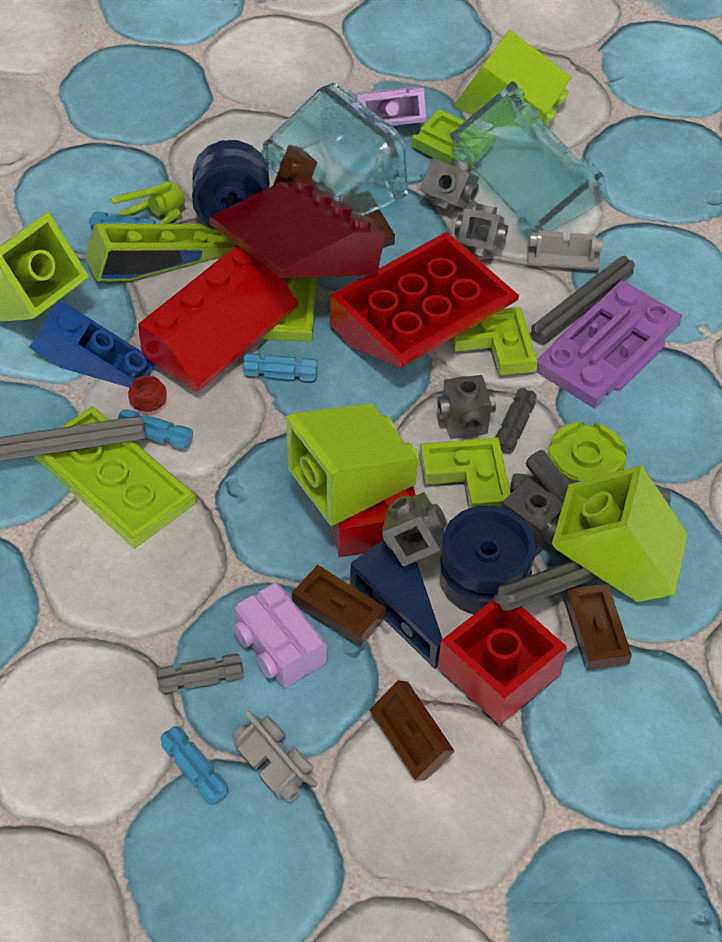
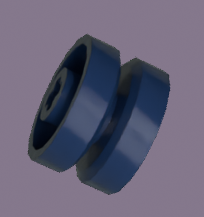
(225, 176)
(483, 551)

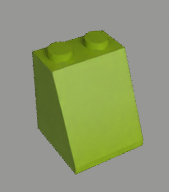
(531, 70)
(36, 270)
(348, 459)
(623, 533)

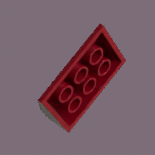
(303, 232)

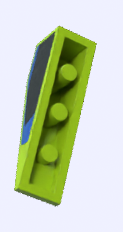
(143, 250)

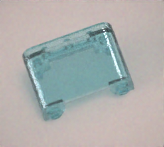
(355, 149)
(527, 163)

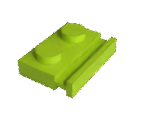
(435, 137)

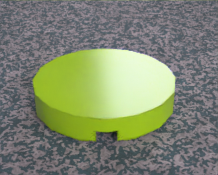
(587, 451)

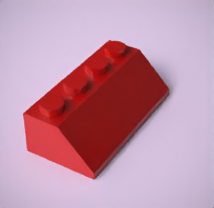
(215, 318)

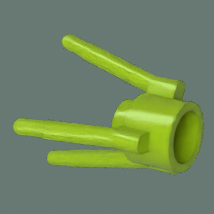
(163, 200)

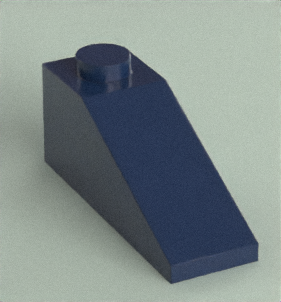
(404, 596)

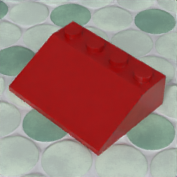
(418, 302)

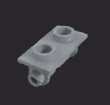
(550, 250)
(287, 767)

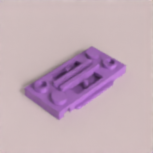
(608, 344)

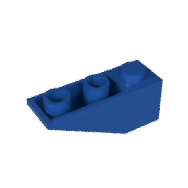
(88, 348)

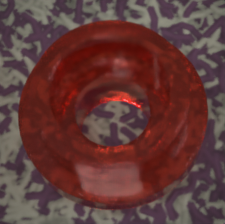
(147, 394)

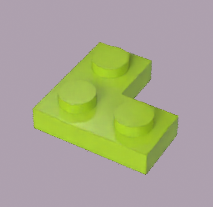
(507, 336)
(473, 461)

